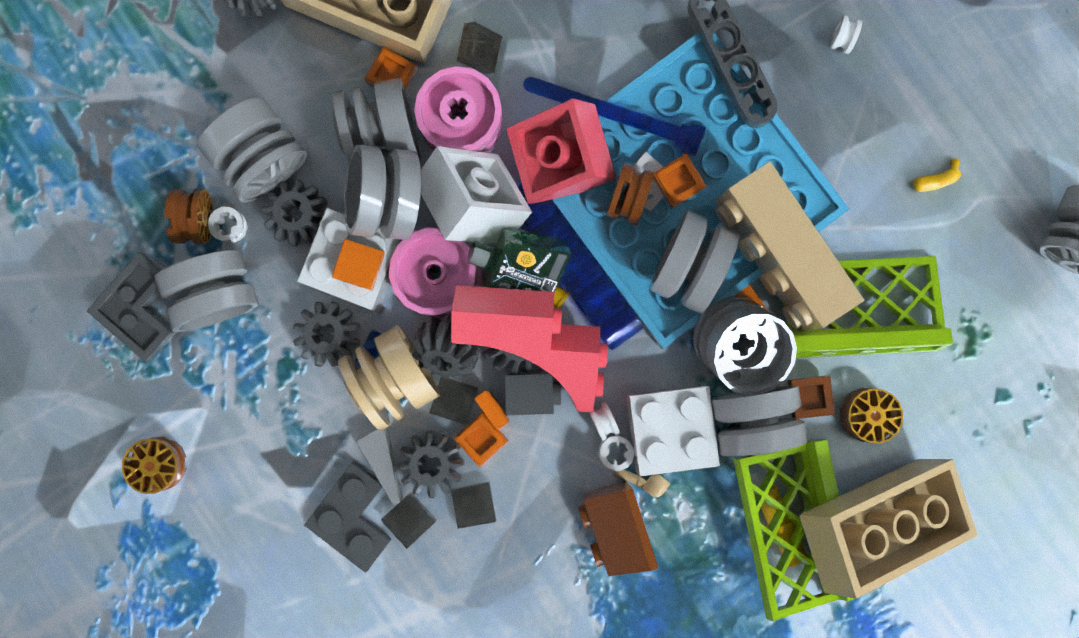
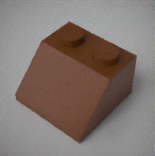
(618, 529)

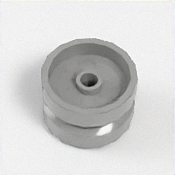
(382, 192)
(699, 264)
(206, 290)
(759, 425)

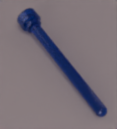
(686, 137)

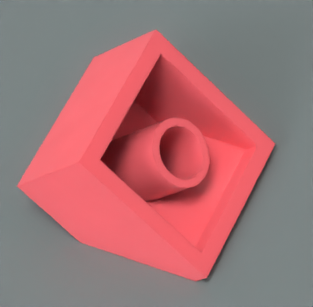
(561, 152)

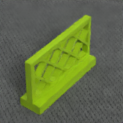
(875, 338)
(816, 485)

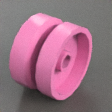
(456, 92)
(416, 262)

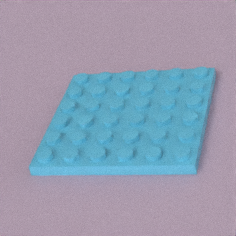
(685, 91)

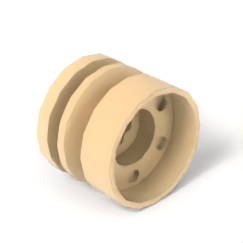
(387, 378)

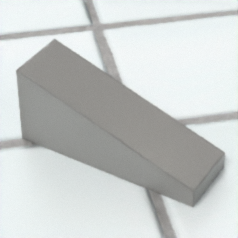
(379, 454)

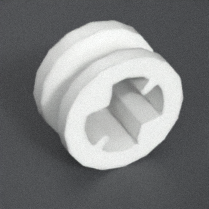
(846, 34)
(218, 217)
(604, 421)
(628, 453)

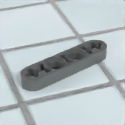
(737, 54)

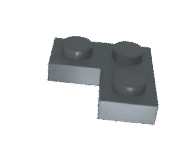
(125, 309)
(340, 519)

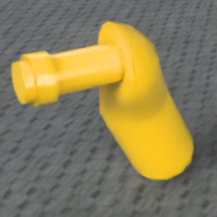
(937, 181)

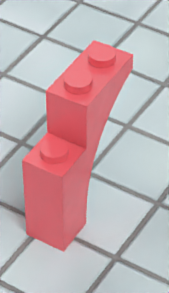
(531, 328)

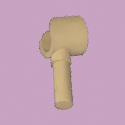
(654, 486)

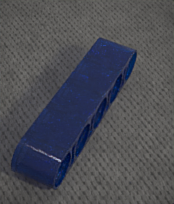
(585, 277)

